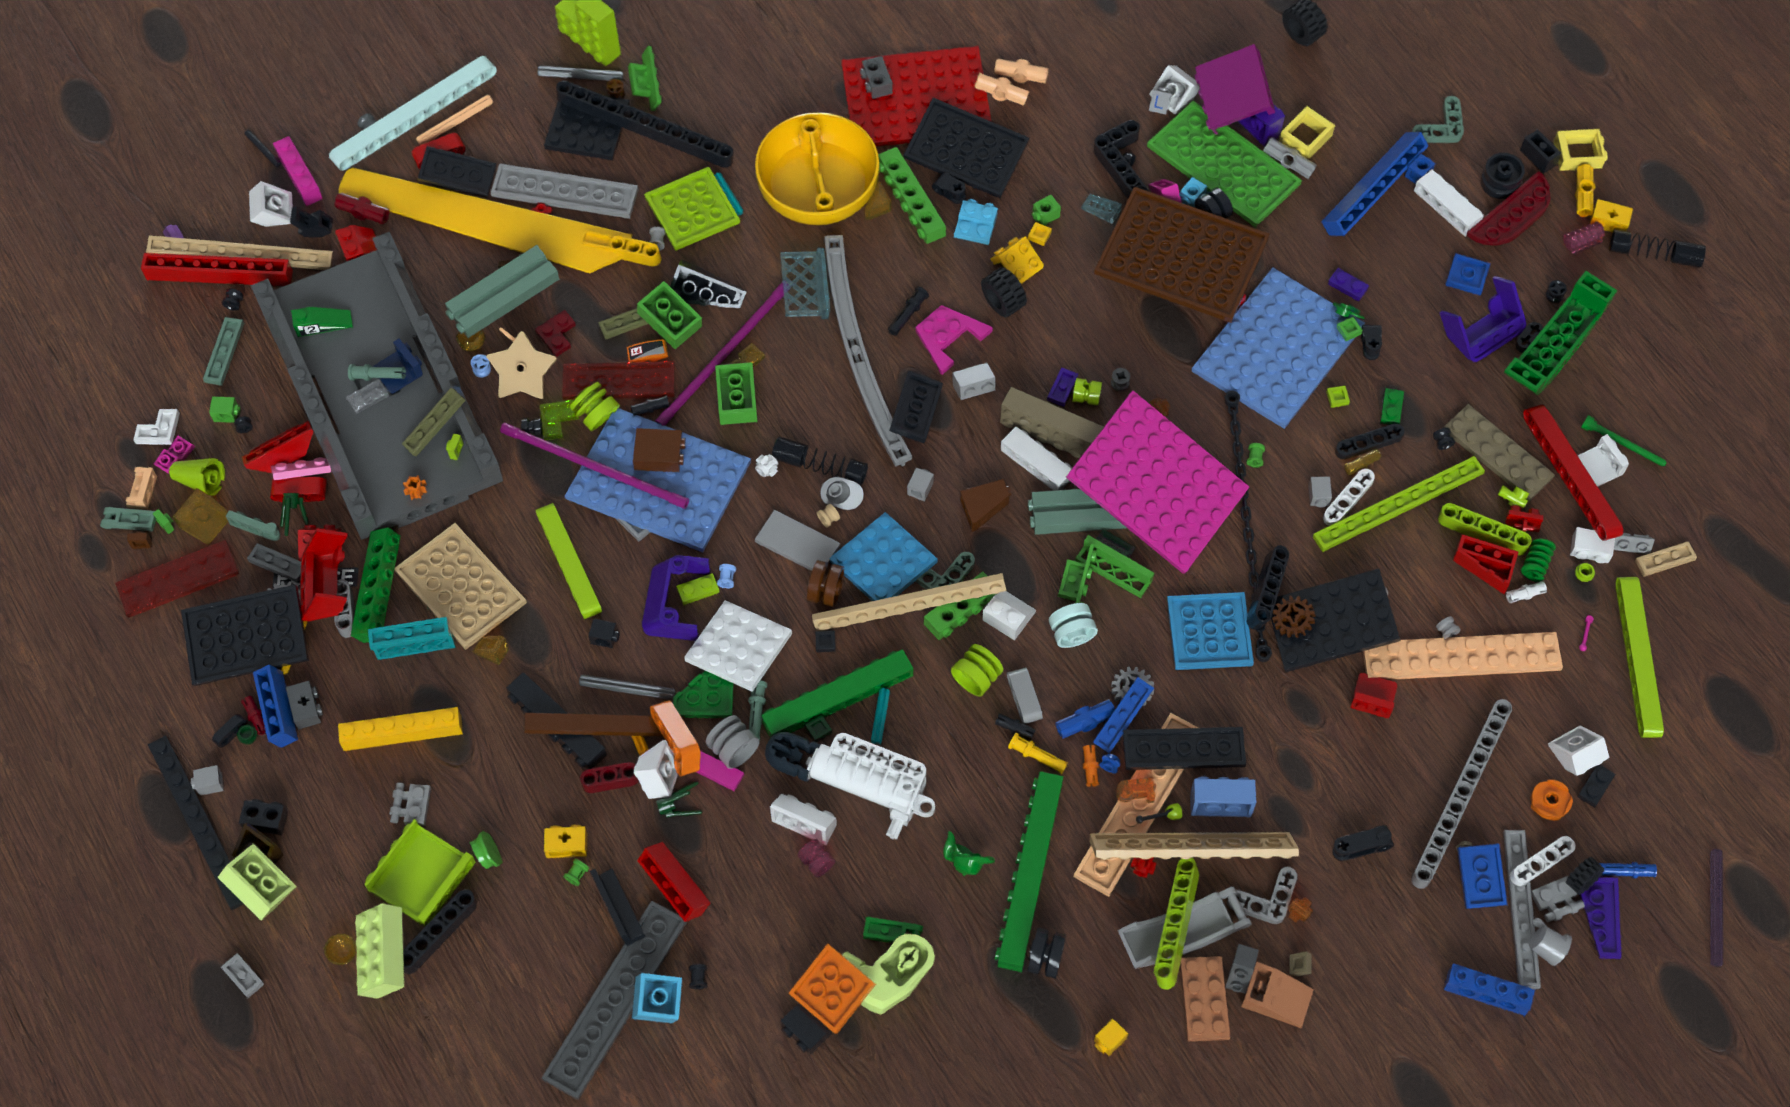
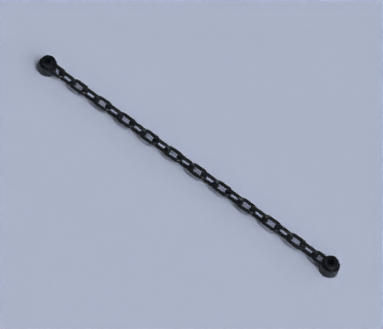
(1236, 397)

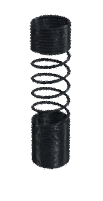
(1682, 252)
(795, 454)

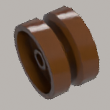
(825, 583)

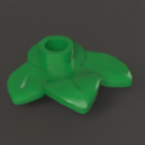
(1345, 310)

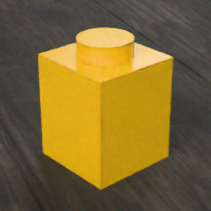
(1110, 1038)

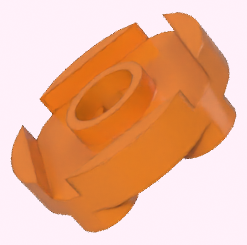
(1545, 809)

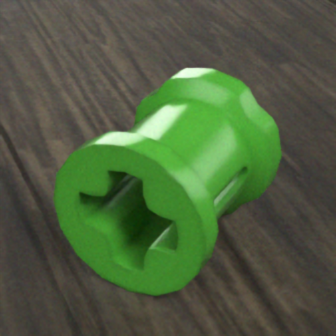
(1255, 456)
(576, 872)

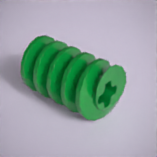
(1537, 559)

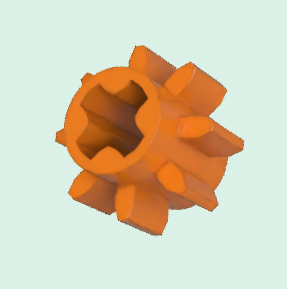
(410, 488)

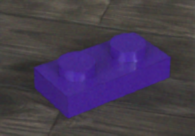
(1348, 284)
(1062, 387)

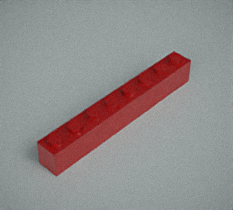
(216, 269)

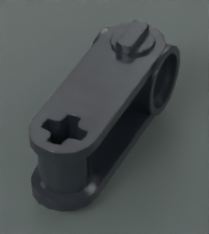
(1363, 843)

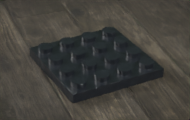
(582, 133)

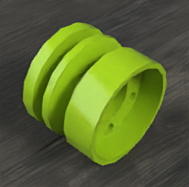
(592, 403)
(977, 670)

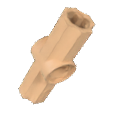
(1021, 71)
(1001, 89)

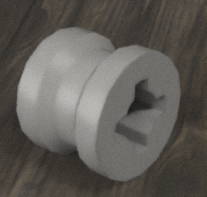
(1448, 627)

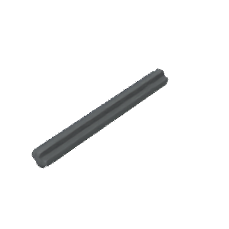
(579, 73)
(627, 687)

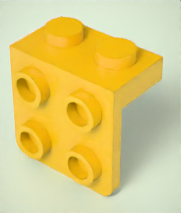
(1019, 258)

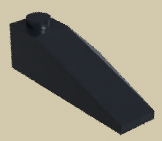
(704, 288)

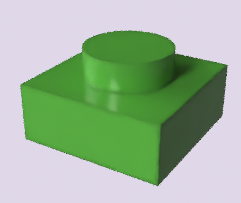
(1349, 328)
(164, 521)

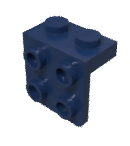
(401, 358)

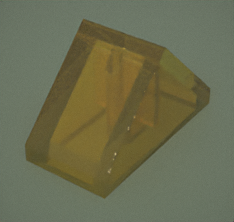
(878, 203)
(492, 648)

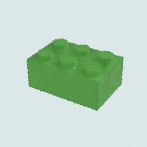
(669, 315)
(736, 393)

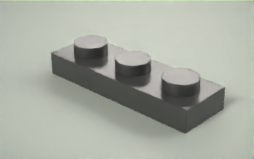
(275, 562)

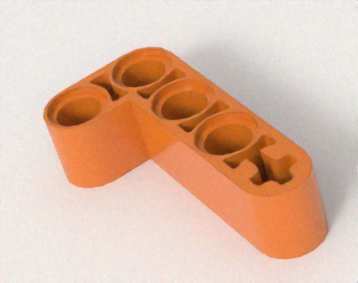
(678, 737)

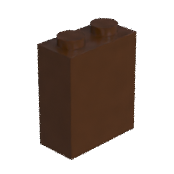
(658, 450)

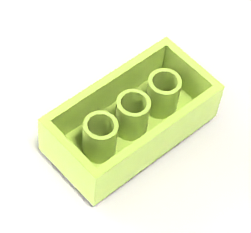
(379, 951)

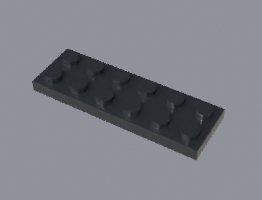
(1184, 748)

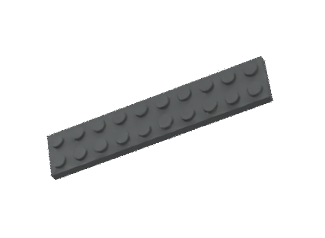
(612, 1003)

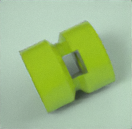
(1087, 391)

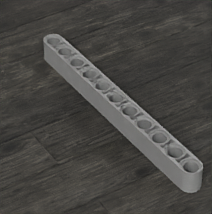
(1460, 801)

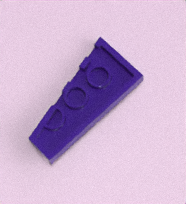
(1603, 916)

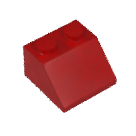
(355, 241)

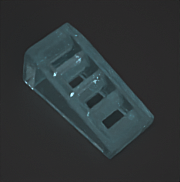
(1099, 212)

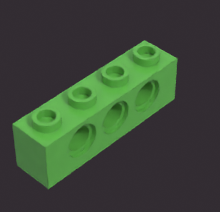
(942, 628)

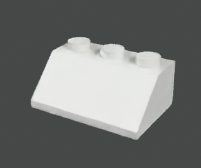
(803, 818)

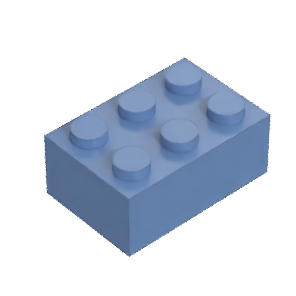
(1223, 797)

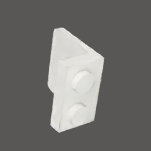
(1604, 461)

